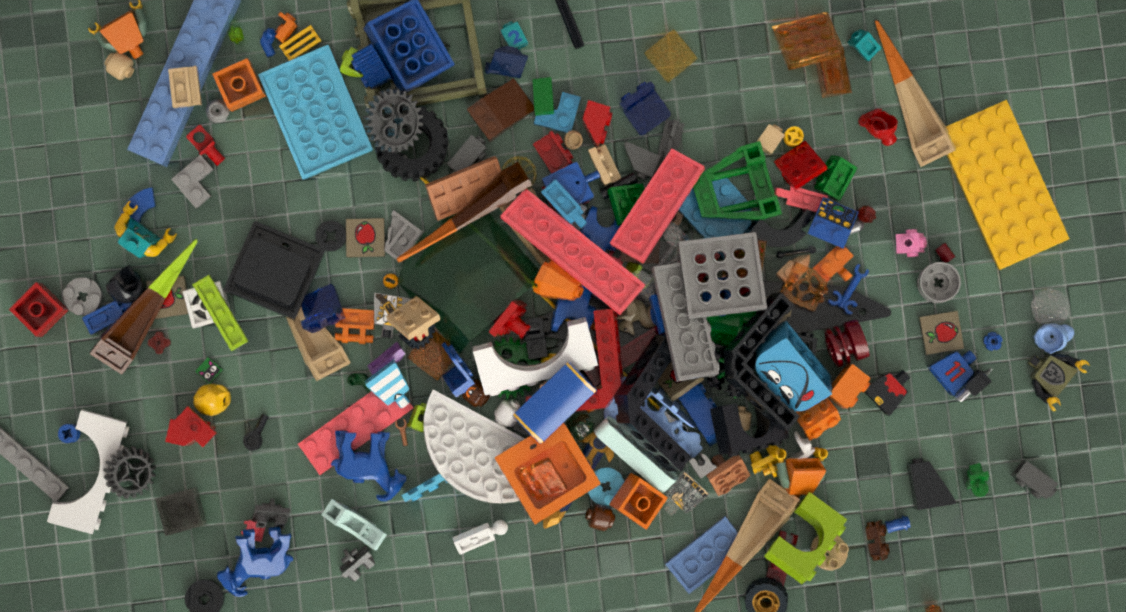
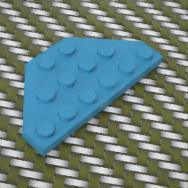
(726, 195)

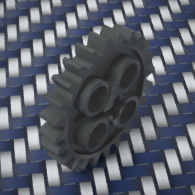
(378, 123)

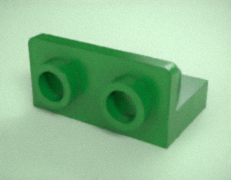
(836, 177)

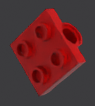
(800, 165)

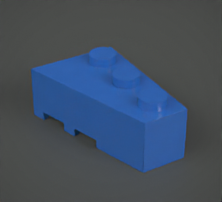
(698, 409)

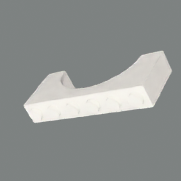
(501, 375)
(84, 512)

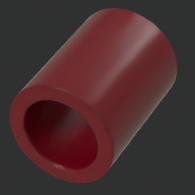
(945, 253)

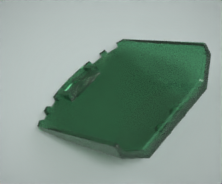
(468, 277)

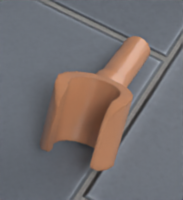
(402, 432)

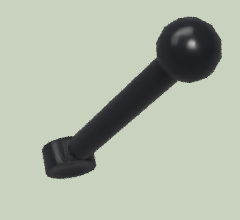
(811, 250)

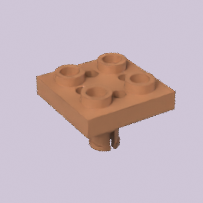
(727, 473)

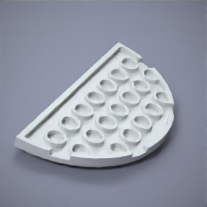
(465, 448)

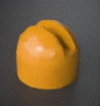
(388, 284)

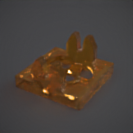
(792, 281)

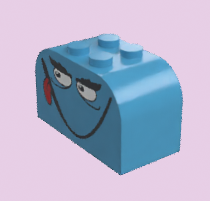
(792, 369)

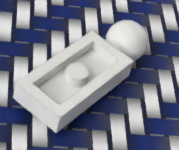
(479, 536)

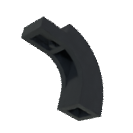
(785, 236)

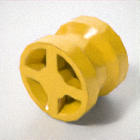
(794, 133)

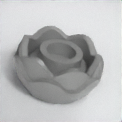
(215, 116)

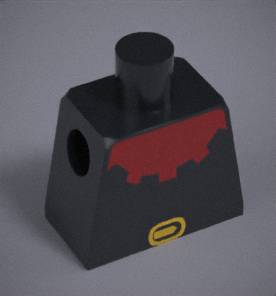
(888, 391)

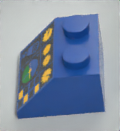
(833, 222)

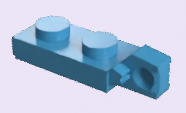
(564, 203)

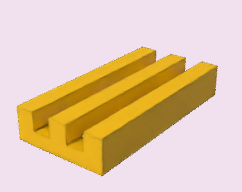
(313, 34)

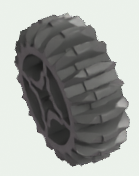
(123, 475)

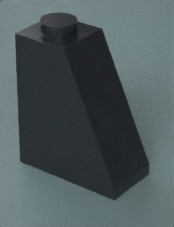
(927, 486)

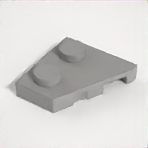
(401, 236)

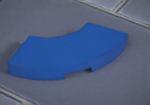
(145, 201)

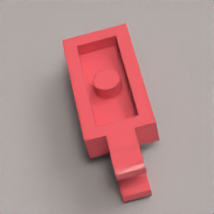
(801, 198)

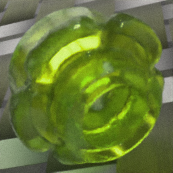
(236, 34)

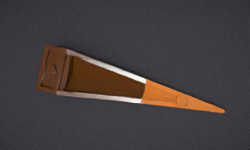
(494, 195)

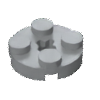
(72, 293)

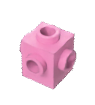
(911, 243)

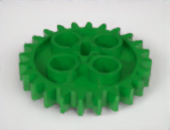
(518, 354)

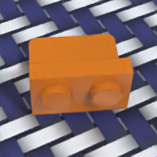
(818, 418)

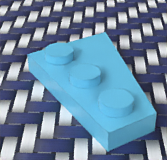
(430, 485)

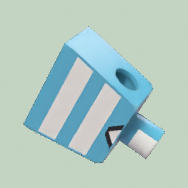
(389, 385)

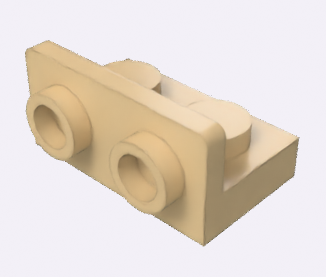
(604, 164)

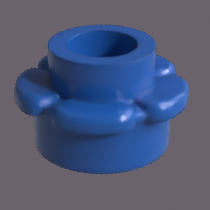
(992, 336)

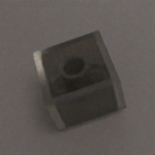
(181, 511)

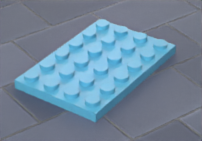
(315, 112)

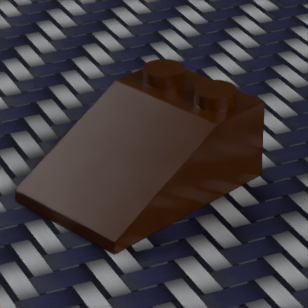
(501, 110)

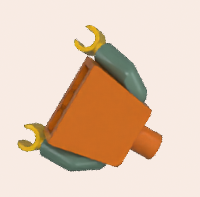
(124, 32)
(801, 475)

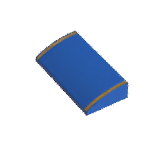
(554, 402)

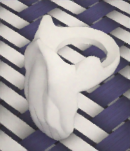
(806, 448)

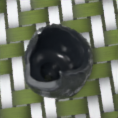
(125, 285)

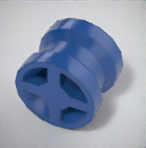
(72, 435)

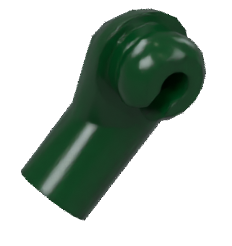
(358, 379)

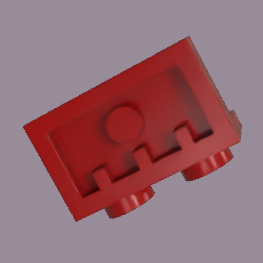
(552, 152)

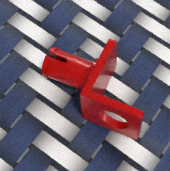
(207, 146)

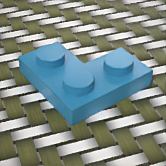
(564, 117)

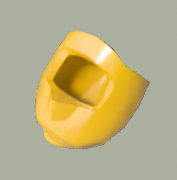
(209, 399)

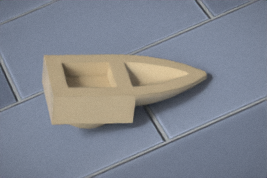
(785, 270)

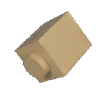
(771, 138)

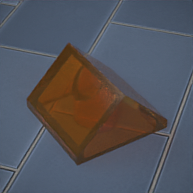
(833, 77)

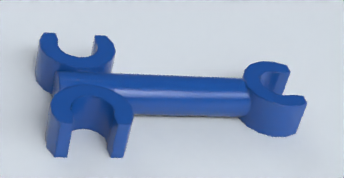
(843, 301)

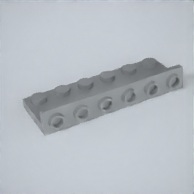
(687, 338)

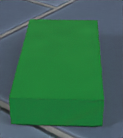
(543, 96)

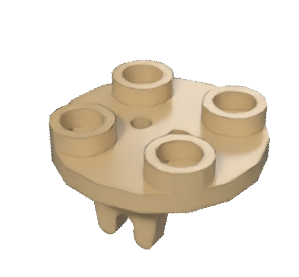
(835, 557)

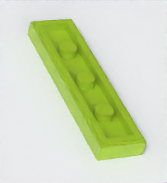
(220, 312)

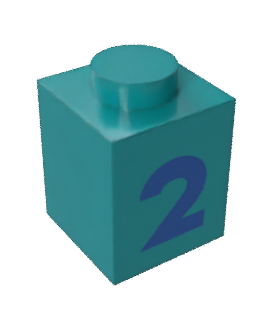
(514, 35)

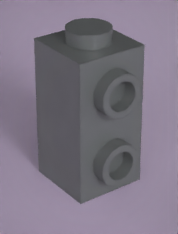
(471, 152)
(1034, 479)

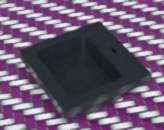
(272, 273)

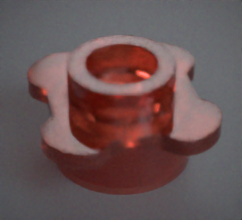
(867, 214)
(154, 342)

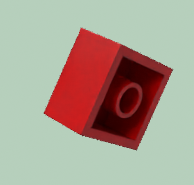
(39, 309)

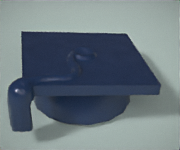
(507, 62)

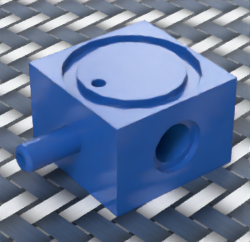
(574, 182)

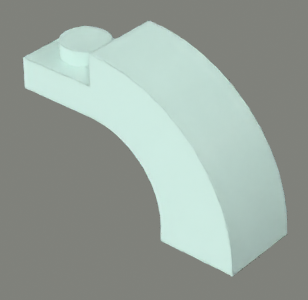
(354, 523)

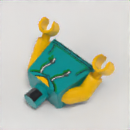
(138, 238)

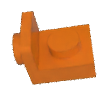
(285, 30)

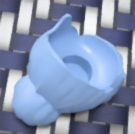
(1061, 334)

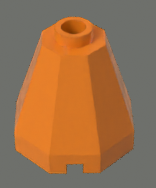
(557, 283)

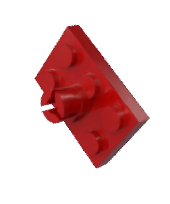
(511, 320)

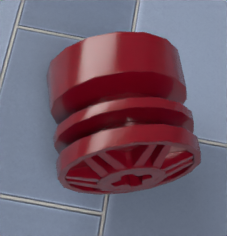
(849, 342)

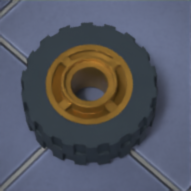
(769, 589)

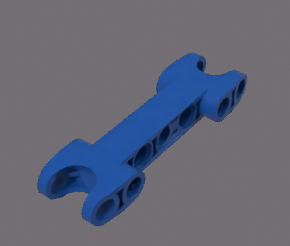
(579, 308)

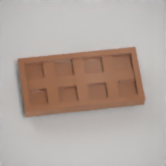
(457, 189)

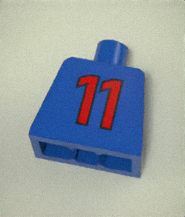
(953, 370)

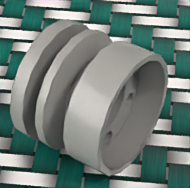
(950, 282)

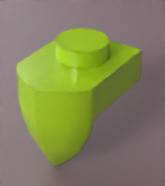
(346, 66)

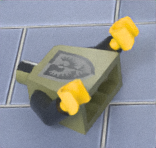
(1053, 375)

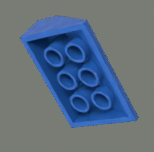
(408, 46)

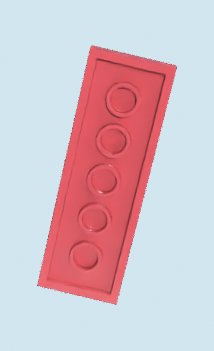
(657, 205)
(363, 417)

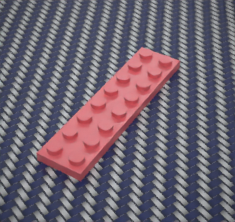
(572, 251)

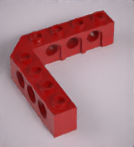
(609, 360)

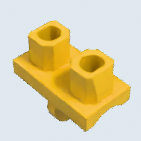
(761, 464)

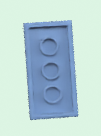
(703, 555)

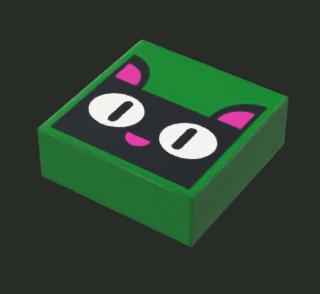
(209, 370)

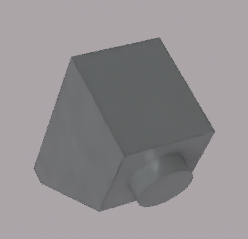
(641, 160)

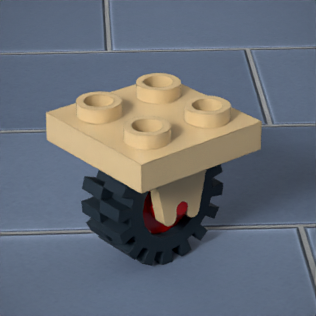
(414, 322)

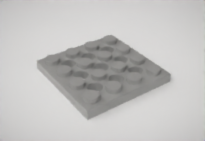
(727, 245)

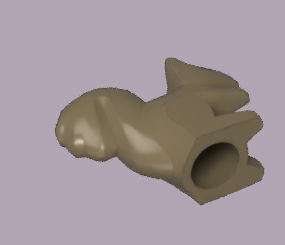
(633, 313)

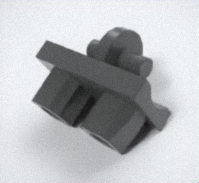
(272, 513)
(354, 560)

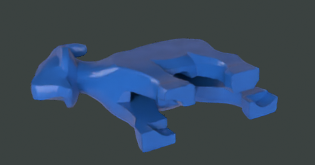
(367, 465)
(256, 562)

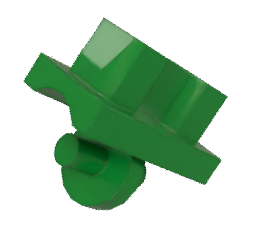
(977, 480)

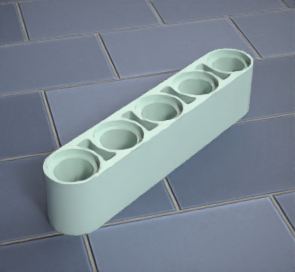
(634, 455)

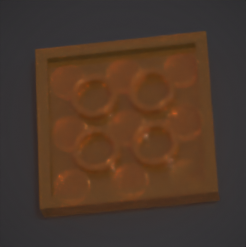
(808, 40)

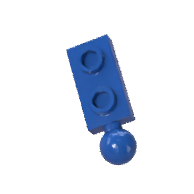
(104, 316)

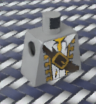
(383, 306)

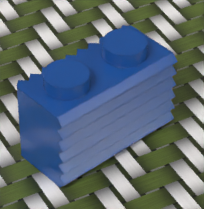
(371, 67)

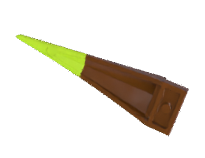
(124, 337)

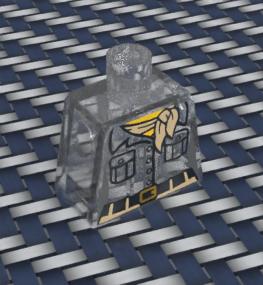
(685, 494)

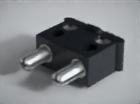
(974, 384)

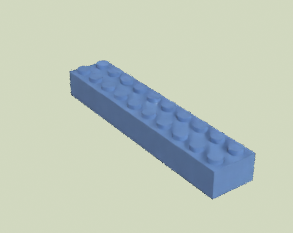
(195, 46)

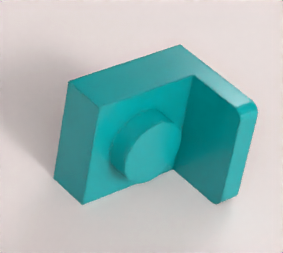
(864, 44)

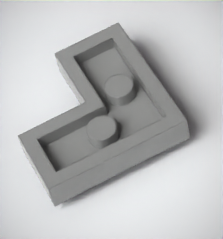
(189, 181)

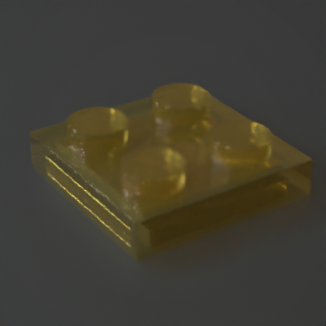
(670, 56)

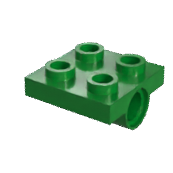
(623, 200)

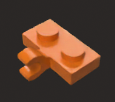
(834, 262)

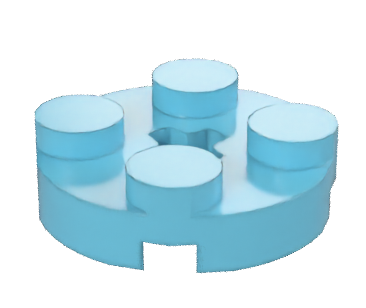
(604, 475)

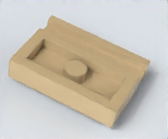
(185, 87)

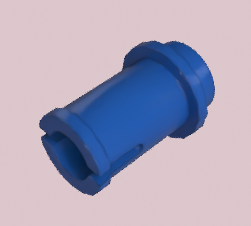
(898, 524)

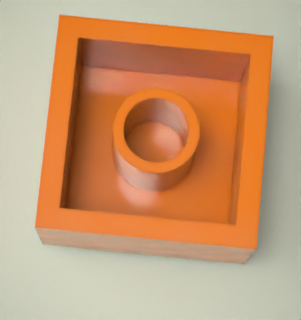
(239, 85)
(848, 386)
(638, 501)

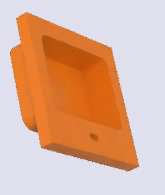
(567, 460)

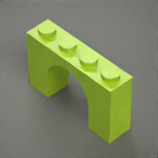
(827, 524)

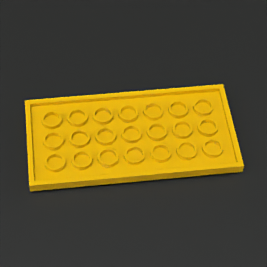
(1004, 186)

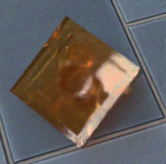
(432, 357)

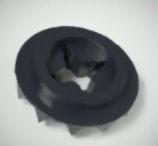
(321, 235)

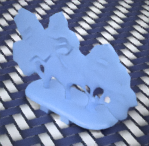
(687, 440)

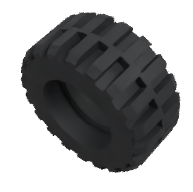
(426, 164)

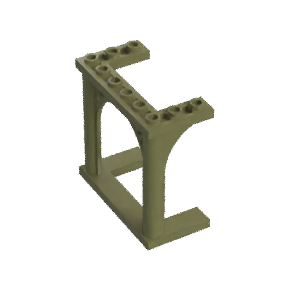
(368, 10)

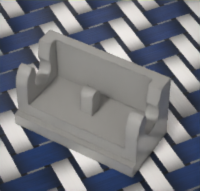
(704, 466)

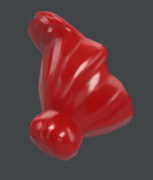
(880, 125)

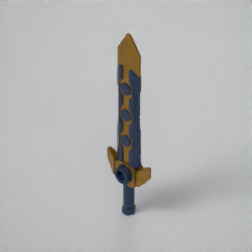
(593, 453)

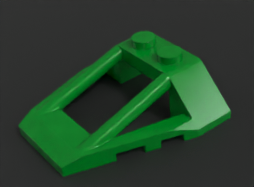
(759, 179)

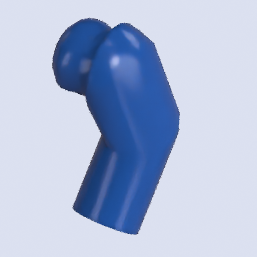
(267, 40)

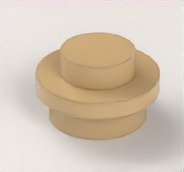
(573, 140)

